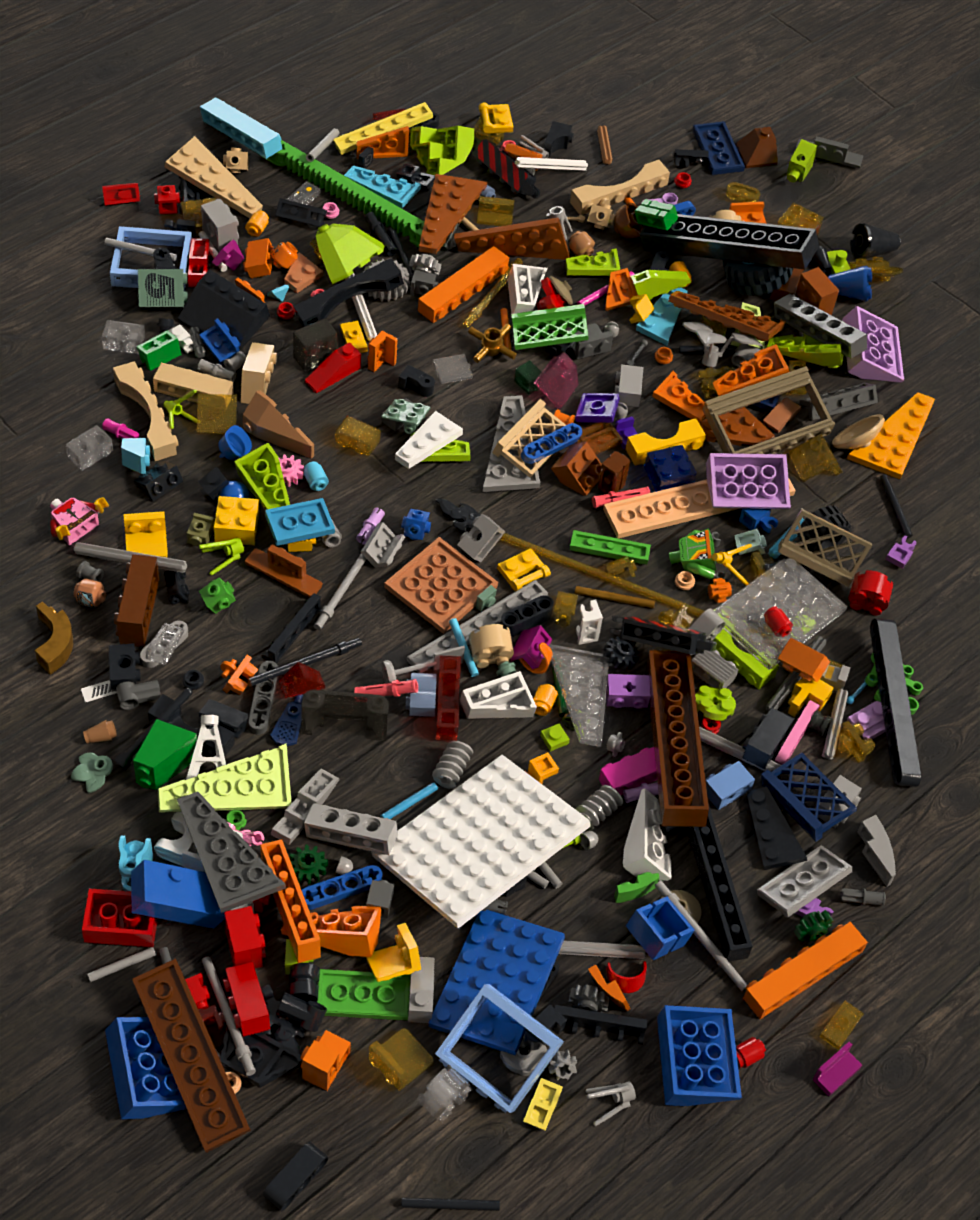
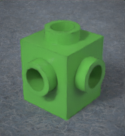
(218, 595)

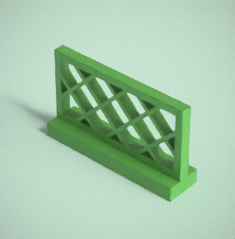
(555, 319)

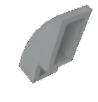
(878, 848)

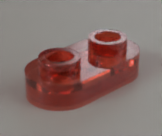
(381, 115)

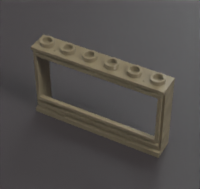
(763, 391)

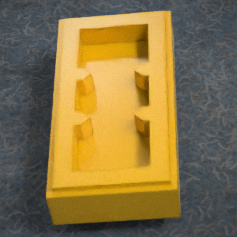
(352, 333)

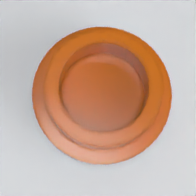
(664, 355)

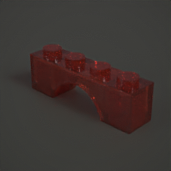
(448, 698)

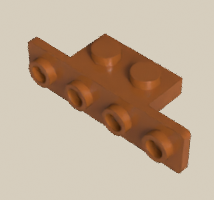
(285, 569)

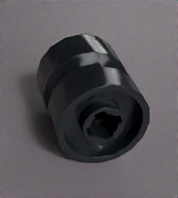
(304, 981)

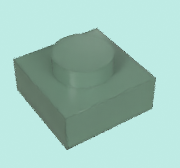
(486, 598)

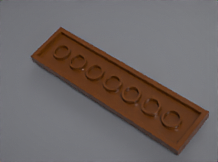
(191, 1055)

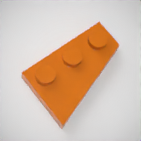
(678, 397)

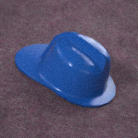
(234, 443)

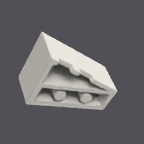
(524, 287)
(499, 699)

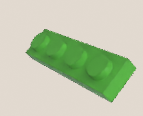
(609, 547)

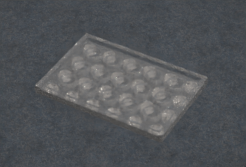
(789, 588)

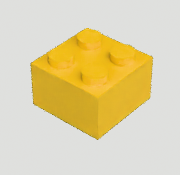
(236, 519)

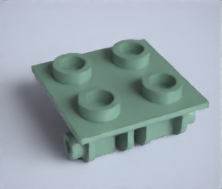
(406, 412)

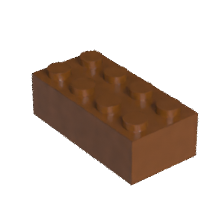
(137, 600)

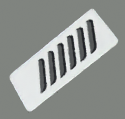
(97, 691)

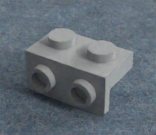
(382, 546)

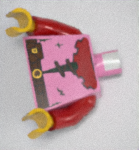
(75, 518)

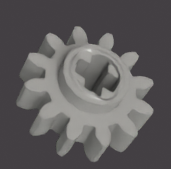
(425, 263)

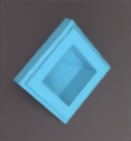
(278, 293)

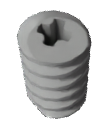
(452, 764)
(600, 804)

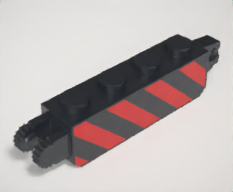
(504, 166)
(662, 635)

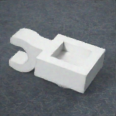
(183, 337)

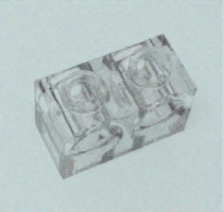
(89, 447)

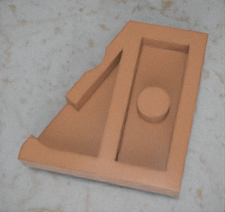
(302, 274)

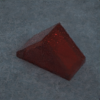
(300, 680)

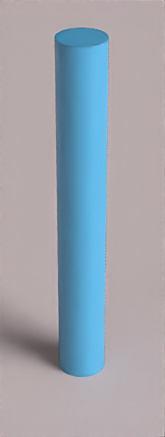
(410, 801)

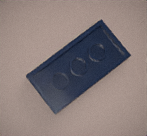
(722, 150)

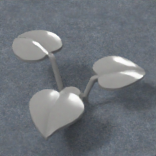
(708, 339)

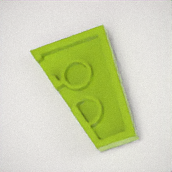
(596, 265)

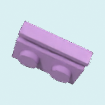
(871, 720)

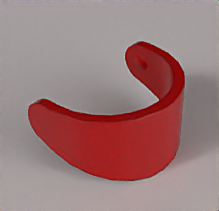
(627, 984)

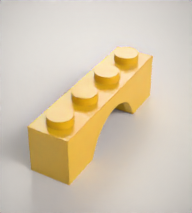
(688, 434)

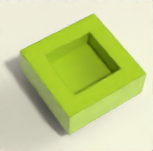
(554, 737)

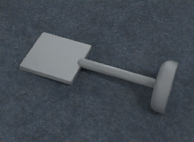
(390, 674)

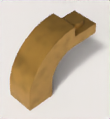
(59, 647)

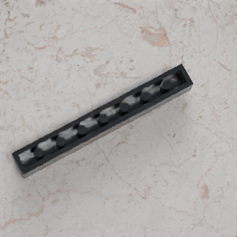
(720, 891)

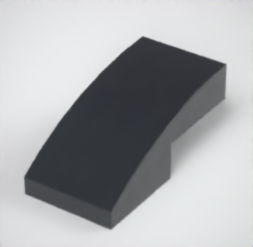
(412, 174)

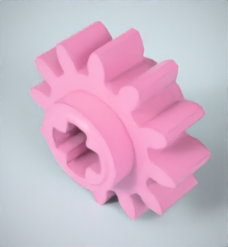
(291, 469)

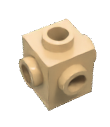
(243, 160)
(596, 212)

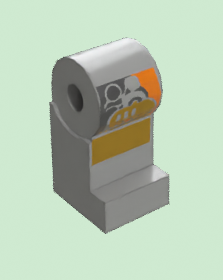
(835, 676)

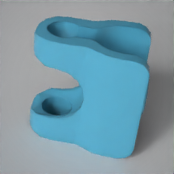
(132, 855)

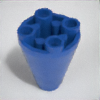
(854, 283)

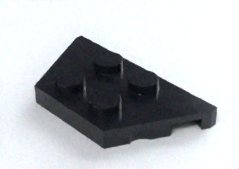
(268, 1057)

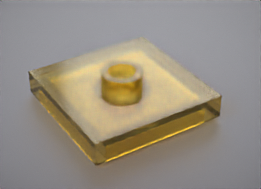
(216, 413)

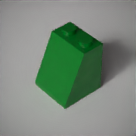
(163, 754)

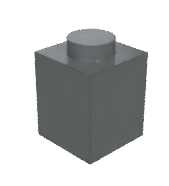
(381, 896)

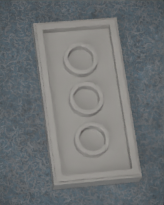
(804, 881)

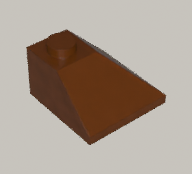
(758, 148)

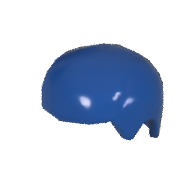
(235, 489)

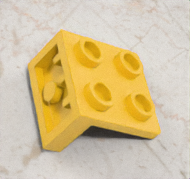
(146, 533)
(396, 959)

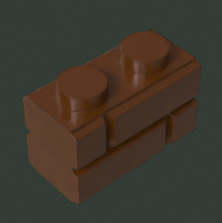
(614, 473)

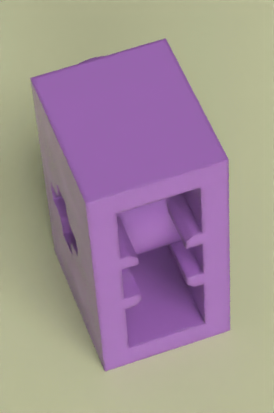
(628, 691)

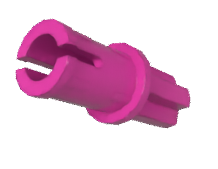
(119, 430)

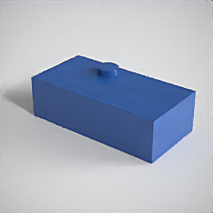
(174, 894)

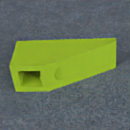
(659, 282)

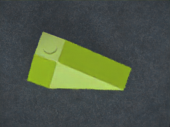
(263, 476)

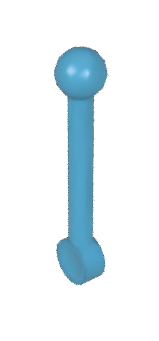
(850, 699)

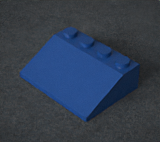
(698, 1055)
(141, 1070)

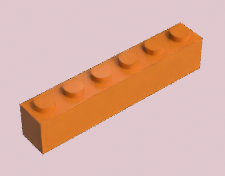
(463, 284)
(292, 903)
(804, 970)

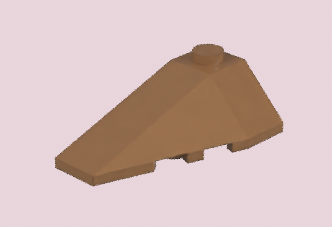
(268, 424)

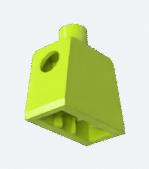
(798, 168)

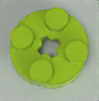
(708, 696)

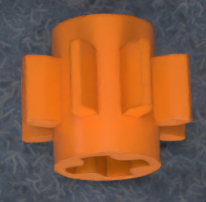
(719, 590)

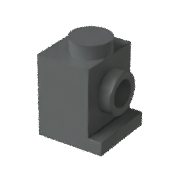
(423, 282)

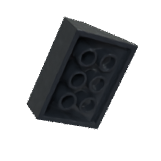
(221, 299)

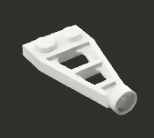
(207, 735)

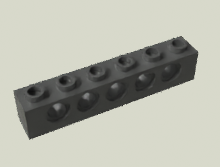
(820, 325)

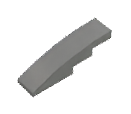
(314, 791)

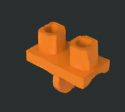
(235, 683)

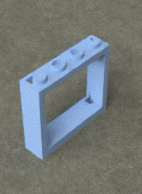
(129, 277)
(485, 1088)

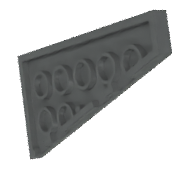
(228, 861)

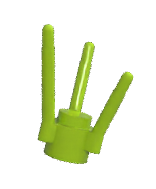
(231, 547)

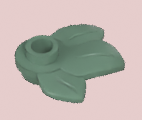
(90, 771)

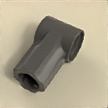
(132, 694)

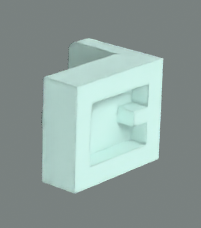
(751, 537)

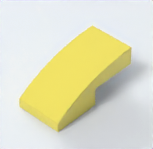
(543, 1104)

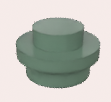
(506, 669)

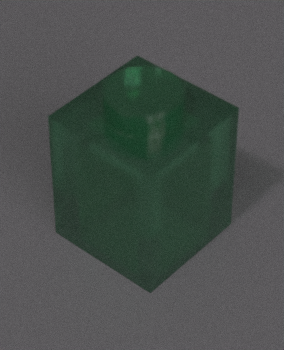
(526, 375)

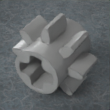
(563, 1065)

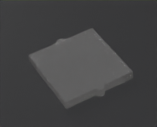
(452, 369)

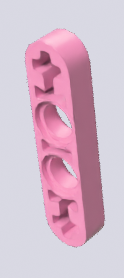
(796, 733)

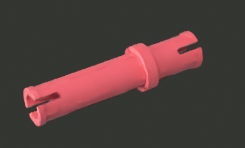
(599, 501)
(395, 688)

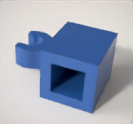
(757, 517)

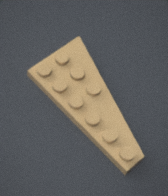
(206, 172)

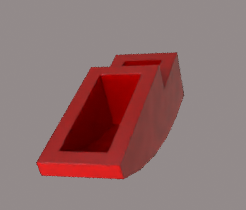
(198, 260)

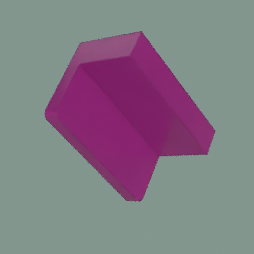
(527, 646)
(837, 1070)

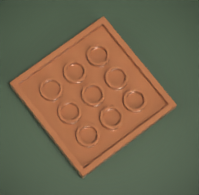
(440, 584)

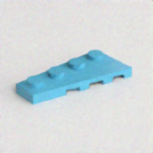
(394, 191)

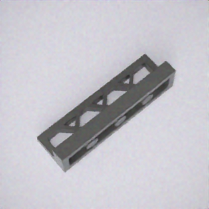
(844, 399)

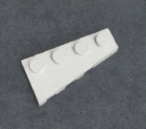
(428, 439)

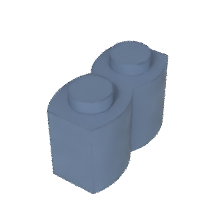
(424, 701)

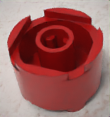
(870, 592)

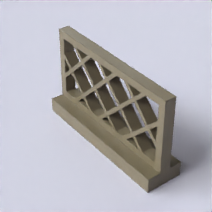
(813, 559)

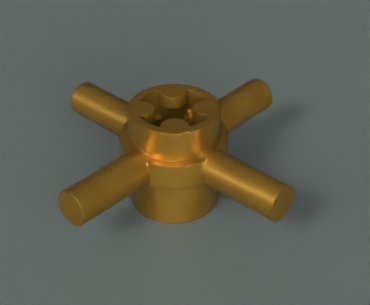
(492, 342)

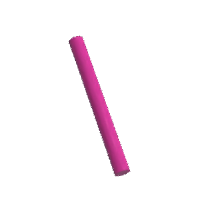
(596, 294)

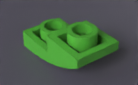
(644, 884)

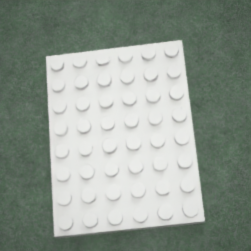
(481, 840)

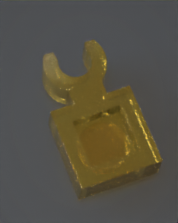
(565, 606)

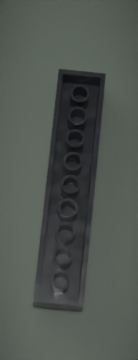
(734, 241)

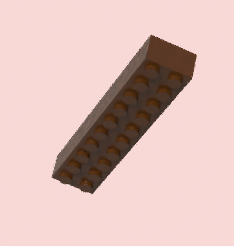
(677, 740)

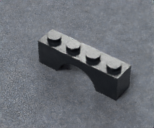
(208, 748)

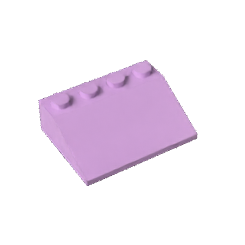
(883, 352)
(748, 481)

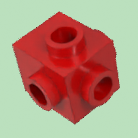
(167, 199)

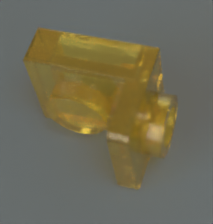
(617, 566)

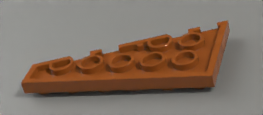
(448, 205)
(525, 239)
(729, 316)

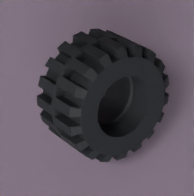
(832, 515)

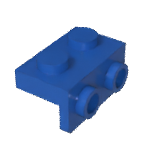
(220, 341)

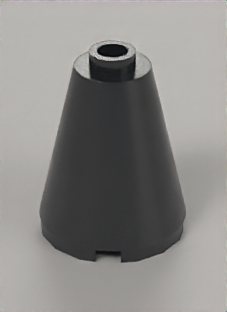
(873, 241)

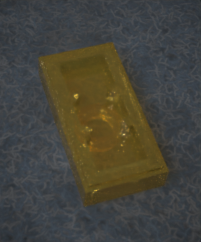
(841, 1025)

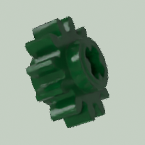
(311, 857)
(813, 926)

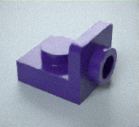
(625, 429)

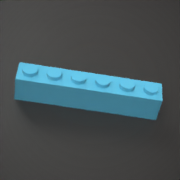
(241, 127)

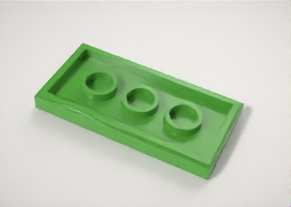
(361, 996)

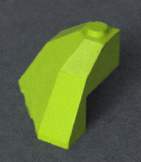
(442, 148)
(345, 248)

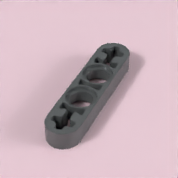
(263, 697)

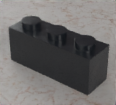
(767, 738)

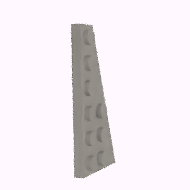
(501, 473)

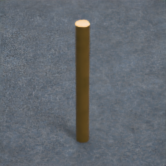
(614, 597)

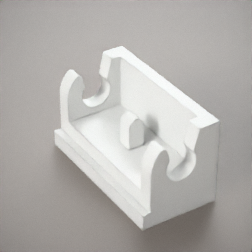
(590, 624)

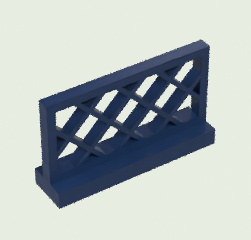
(796, 808)

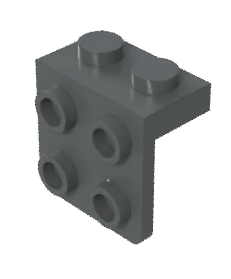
(597, 342)

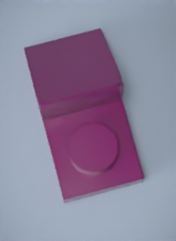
(229, 255)

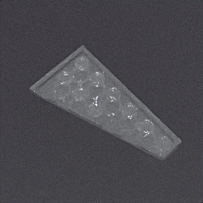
(583, 686)

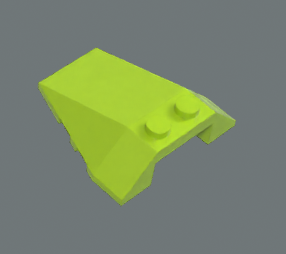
(809, 350)

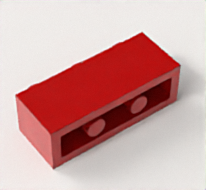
(246, 999)

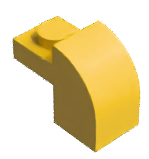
(806, 691)

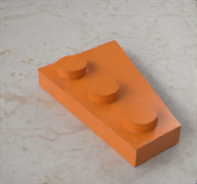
(387, 144)

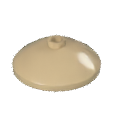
(859, 433)

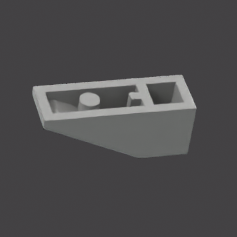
(422, 992)

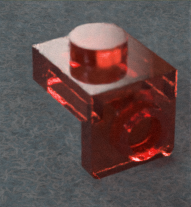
(211, 1016)

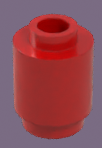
(778, 622)
(749, 1052)

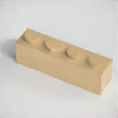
(180, 381)

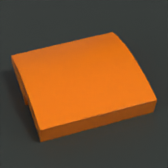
(612, 989)

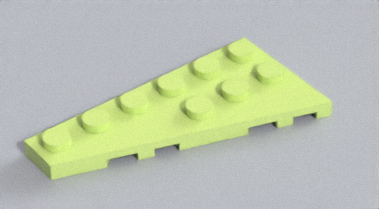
(241, 785)

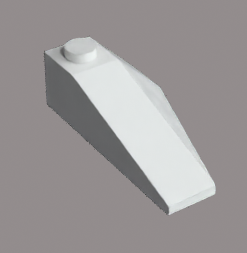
(645, 841)

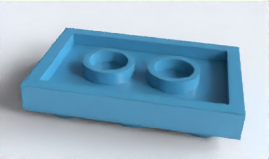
(299, 521)

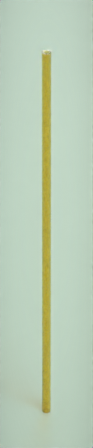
(609, 577)

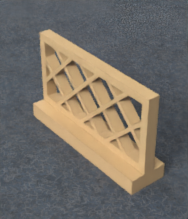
(518, 431)

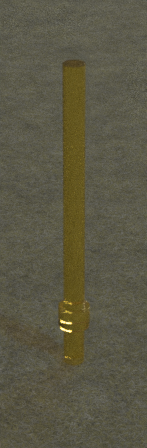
(476, 312)

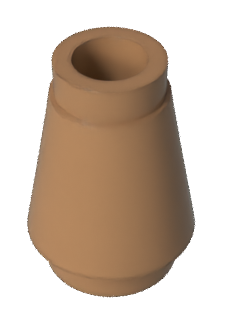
(101, 732)

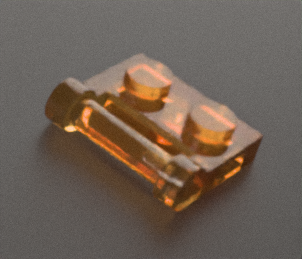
(601, 440)

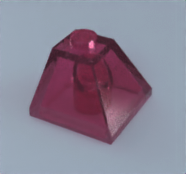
(558, 379)

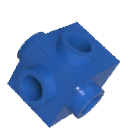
(416, 524)

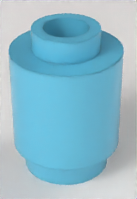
(315, 476)

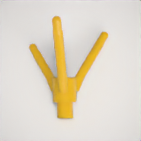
(726, 558)

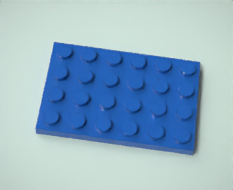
(513, 960)

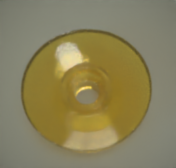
(886, 274)

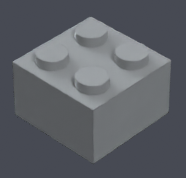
(219, 224)

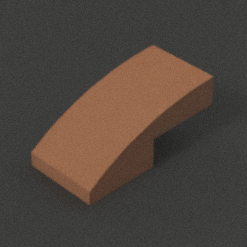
(781, 414)

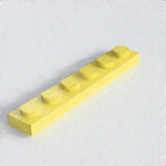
(402, 119)

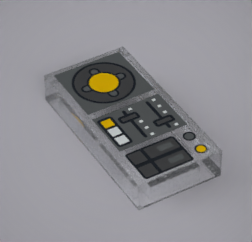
(305, 193)

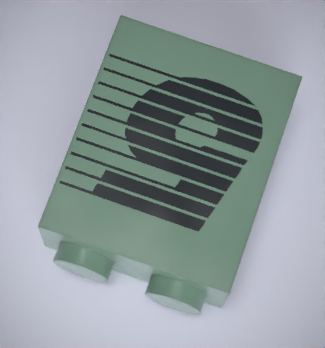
(162, 287)

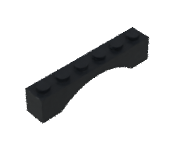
(378, 278)

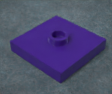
(597, 407)

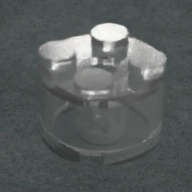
(443, 1092)

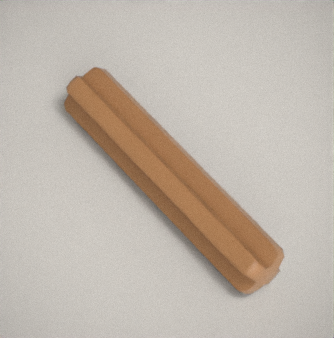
(604, 145)

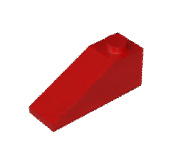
(336, 367)

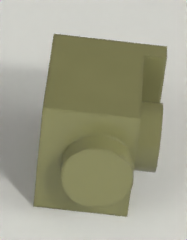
(200, 529)

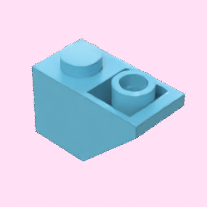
(135, 454)

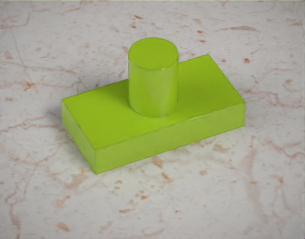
(838, 261)

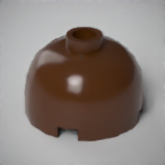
(626, 222)

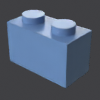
(728, 784)

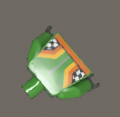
(697, 553)

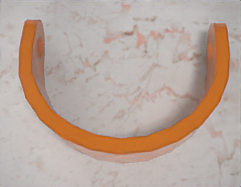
(547, 653)

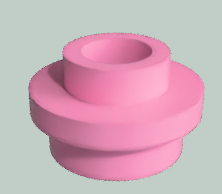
(332, 210)

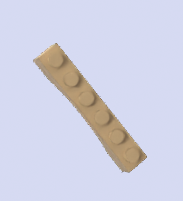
(651, 177)
(132, 384)

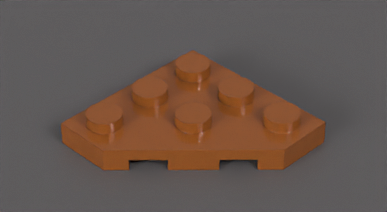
(740, 428)

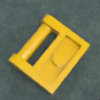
(501, 118)
(521, 565)

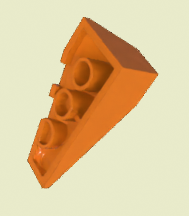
(764, 366)
(348, 931)

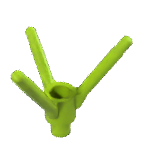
(174, 407)

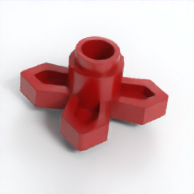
(553, 298)

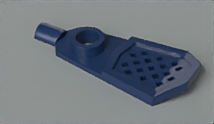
(292, 723)

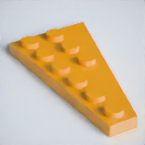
(897, 438)

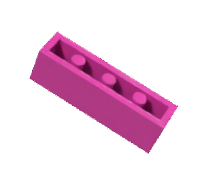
(630, 771)

